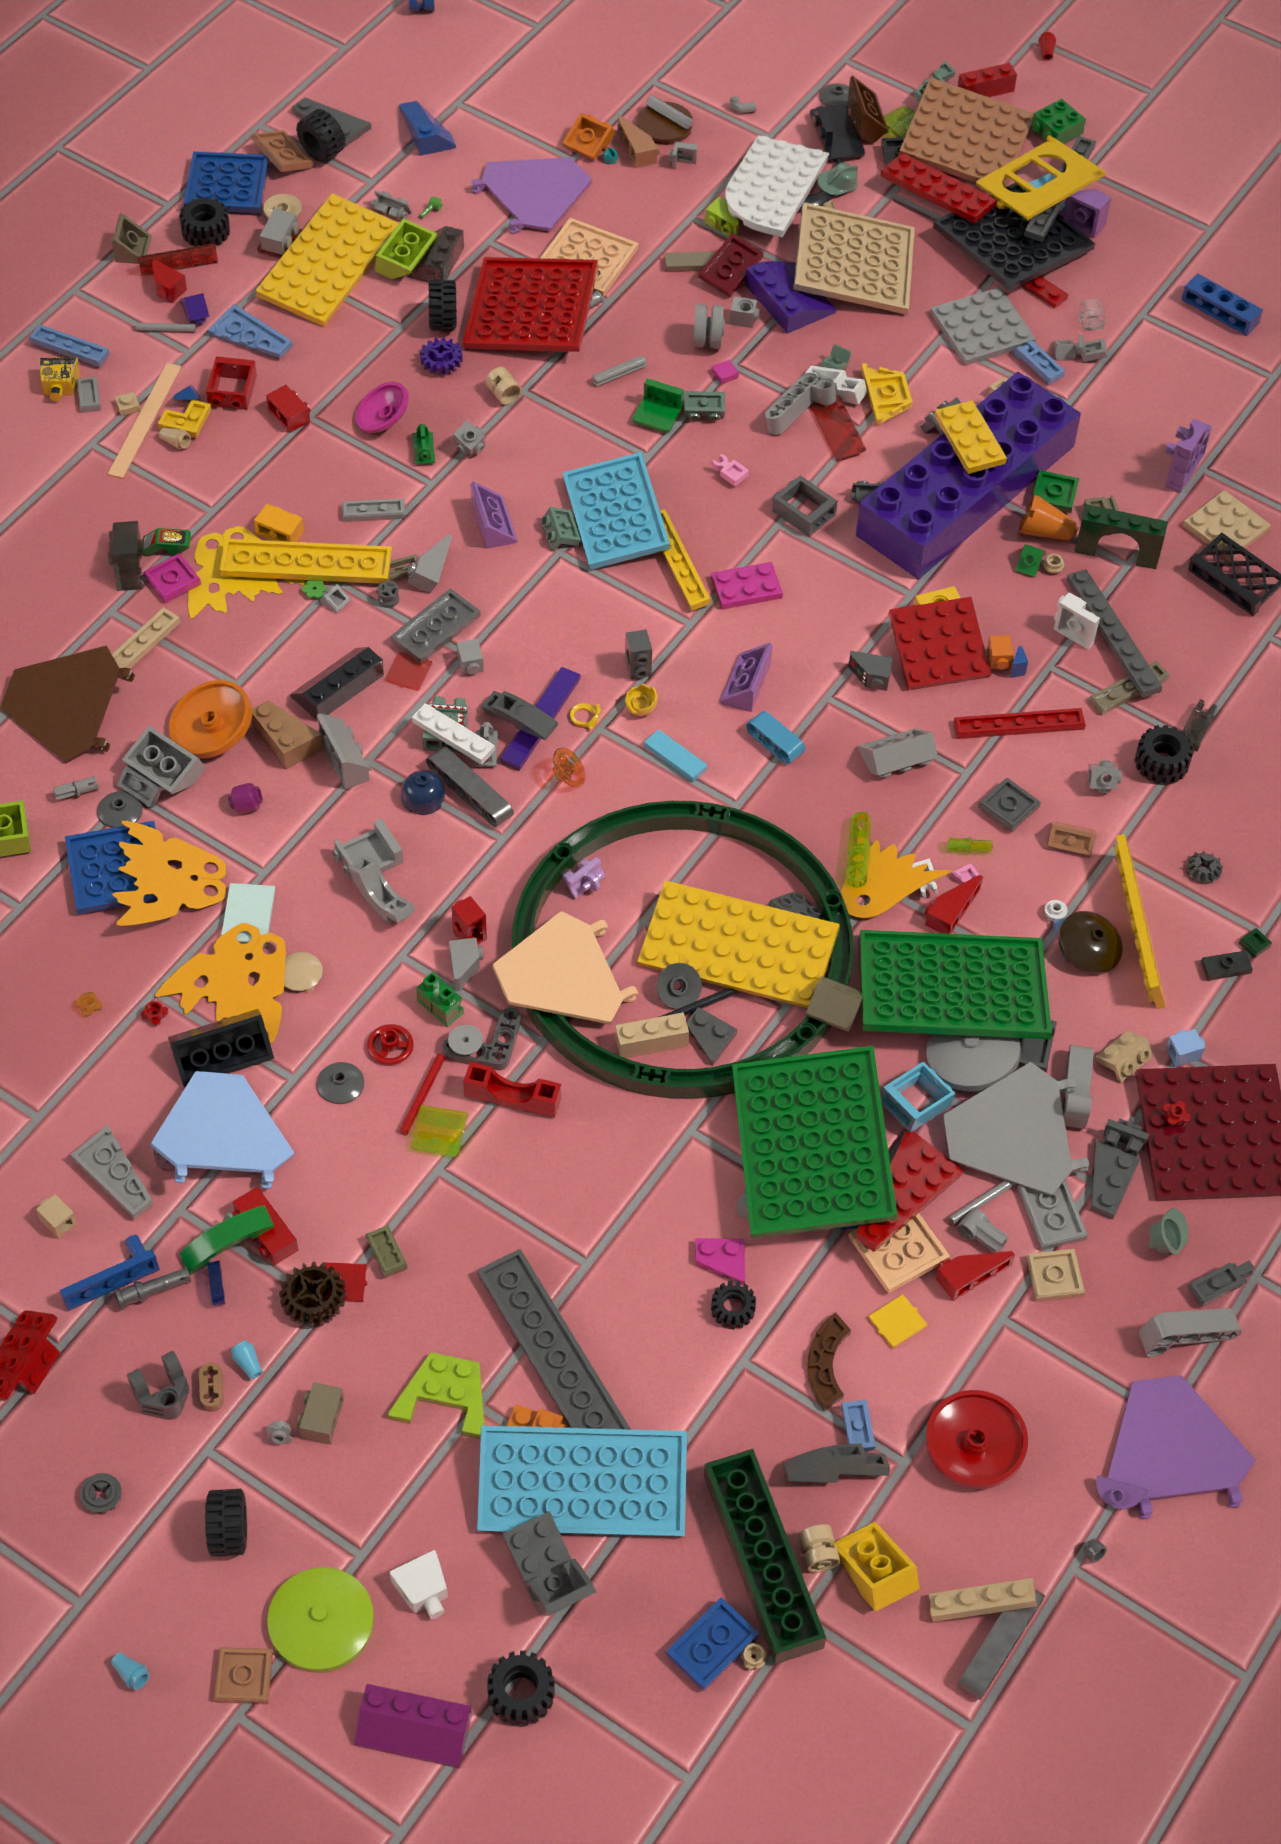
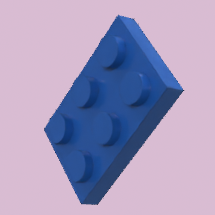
(712, 1644)

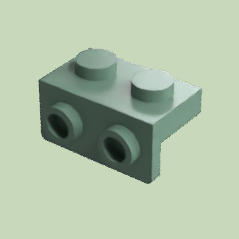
(704, 404)

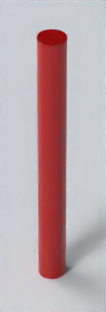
(422, 1094)

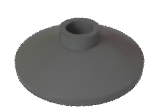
(835, 95)
(113, 815)
(689, 982)
(340, 1091)

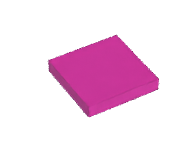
(172, 578)

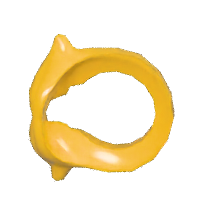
(594, 709)

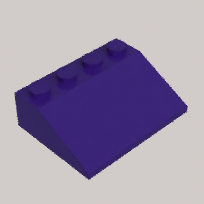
(773, 287)

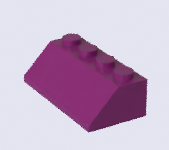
(413, 1725)

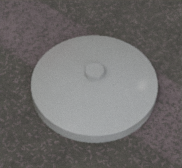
(972, 1061)

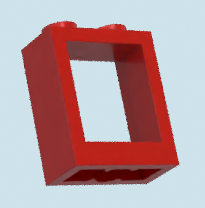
(224, 368)

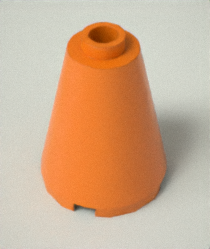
(1047, 521)

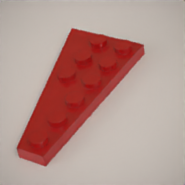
(918, 1178)

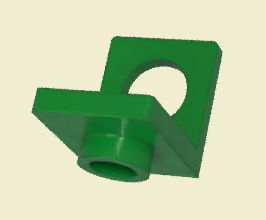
(1030, 560)

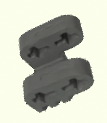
(177, 1392)

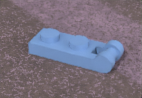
(1039, 361)

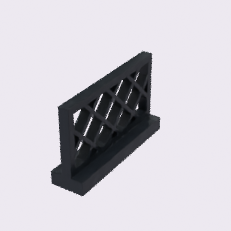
(1226, 583)

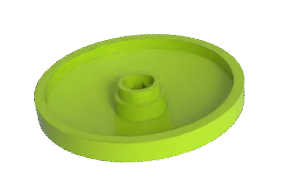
(320, 1620)

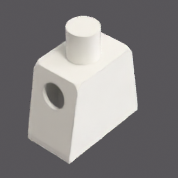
(421, 1584)

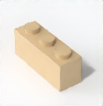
(651, 1035)

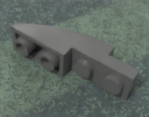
(520, 713)
(826, 1464)

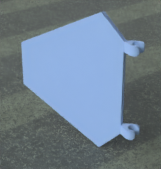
(221, 1128)

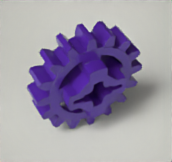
(441, 356)

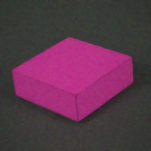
(725, 371)

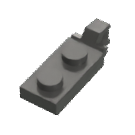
(1220, 1282)

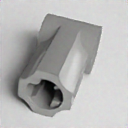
(977, 1226)

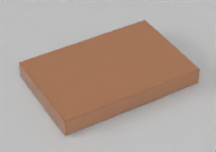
(282, 150)

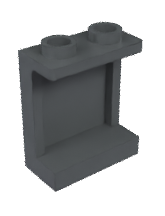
(1036, 1050)

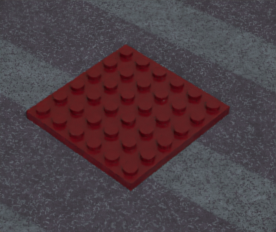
(1231, 1135)

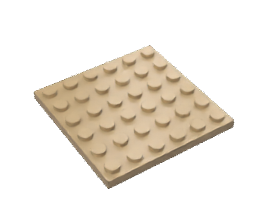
(854, 258)

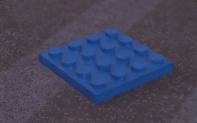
(230, 178)
(95, 865)

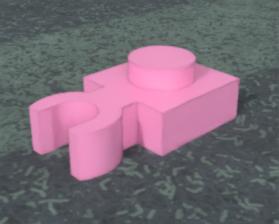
(730, 471)

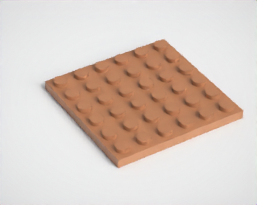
(965, 132)

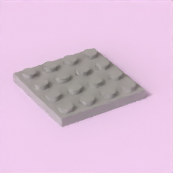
(982, 325)

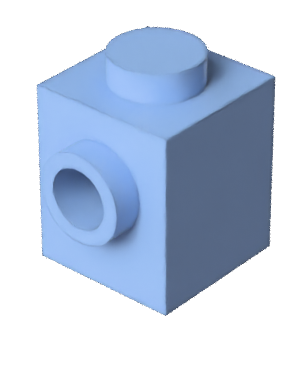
(1185, 1047)

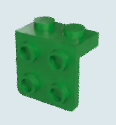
(659, 406)

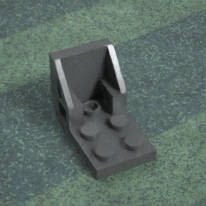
(546, 1565)

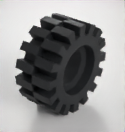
(738, 1292)

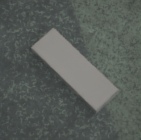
(373, 510)

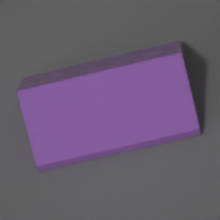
(492, 517)
(747, 677)

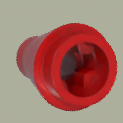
(1047, 45)

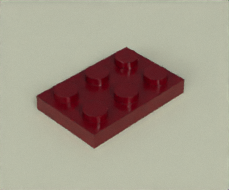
(729, 265)

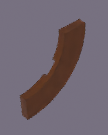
(821, 1361)

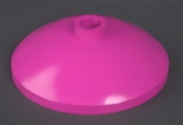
(382, 407)

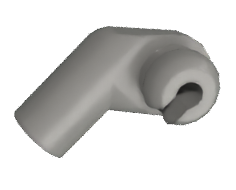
(740, 107)

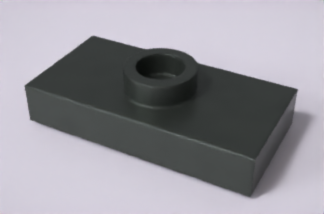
(1226, 965)

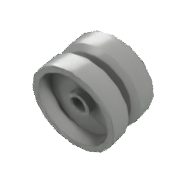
(708, 326)

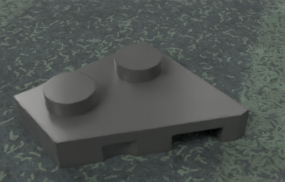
(710, 1034)

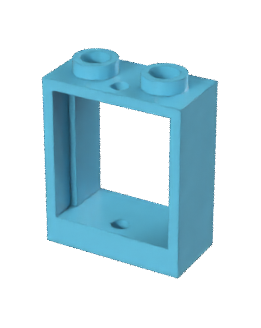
(903, 1109)

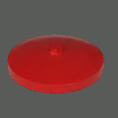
(976, 1439)

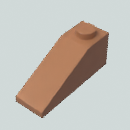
(637, 143)

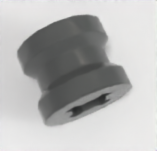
(391, 589)

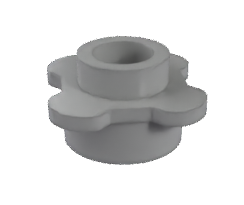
(279, 1432)

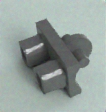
(1127, 1133)

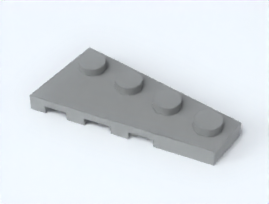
(108, 1166)

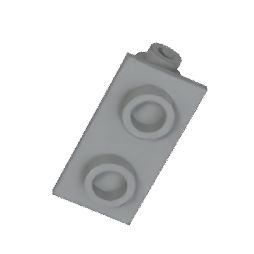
(384, 201)
(486, 731)

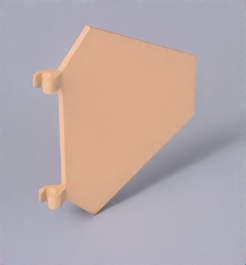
(563, 972)

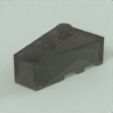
(126, 555)

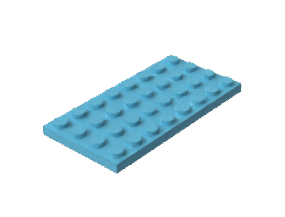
(584, 1478)

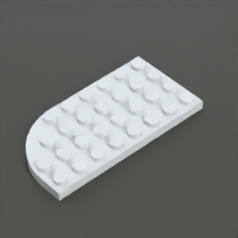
(773, 184)

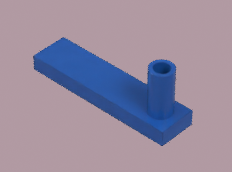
(140, 1265)

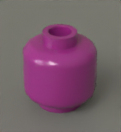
(245, 798)

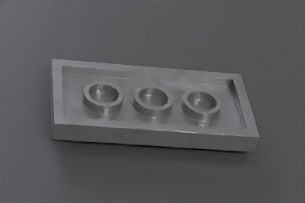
(435, 626)

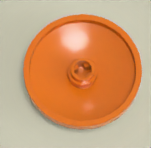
(211, 718)

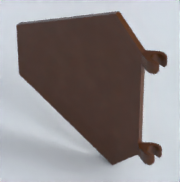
(65, 700)

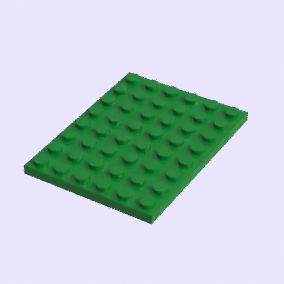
(954, 984)
(813, 1142)

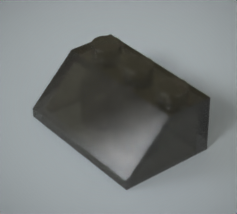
(440, 256)

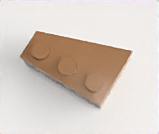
(285, 734)

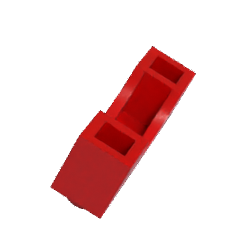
(487, 1085)

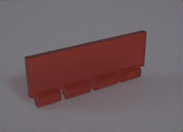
(838, 429)

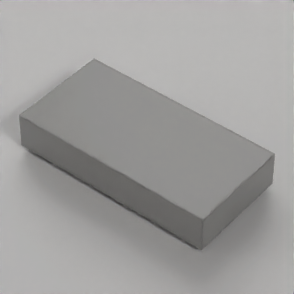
(88, 394)

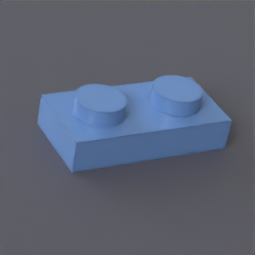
(858, 1424)

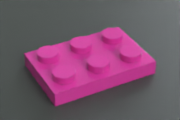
(746, 585)

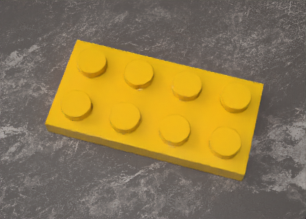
(970, 436)

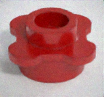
(152, 1007)
(1174, 1119)

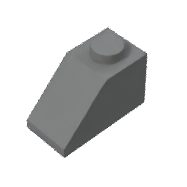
(464, 960)

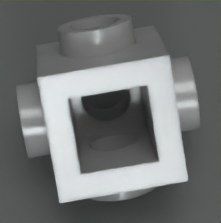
(469, 439)
(1098, 771)

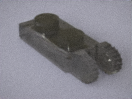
(1199, 724)

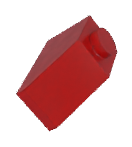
(169, 282)

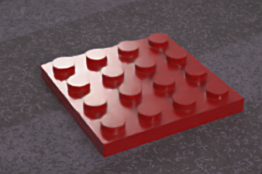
(939, 643)

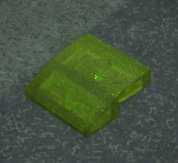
(899, 121)
(439, 1131)

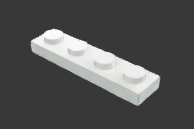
(453, 733)

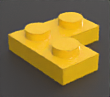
(191, 420)

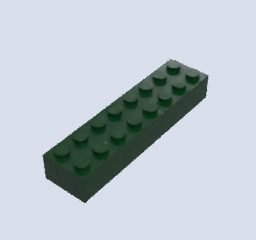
(764, 1556)

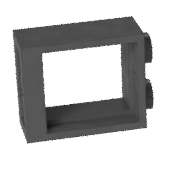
(804, 523)

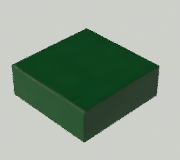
(1255, 943)

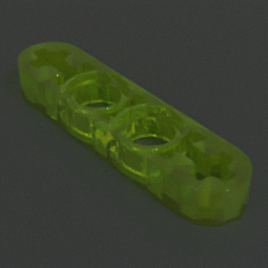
(859, 849)

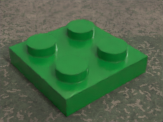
(1057, 489)

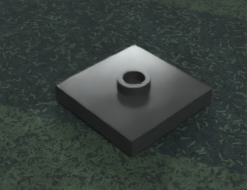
(1009, 804)

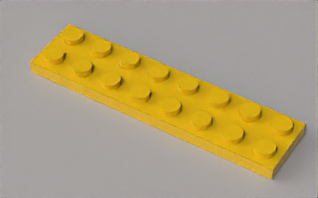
(306, 561)
(1138, 922)

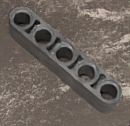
(469, 786)
(997, 1648)

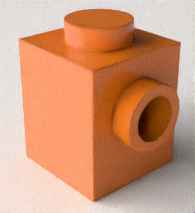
(1000, 652)

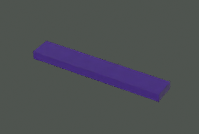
(549, 703)

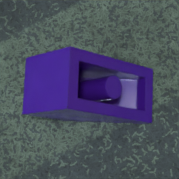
(195, 308)

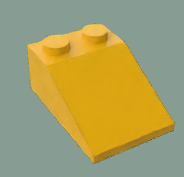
(877, 1566)

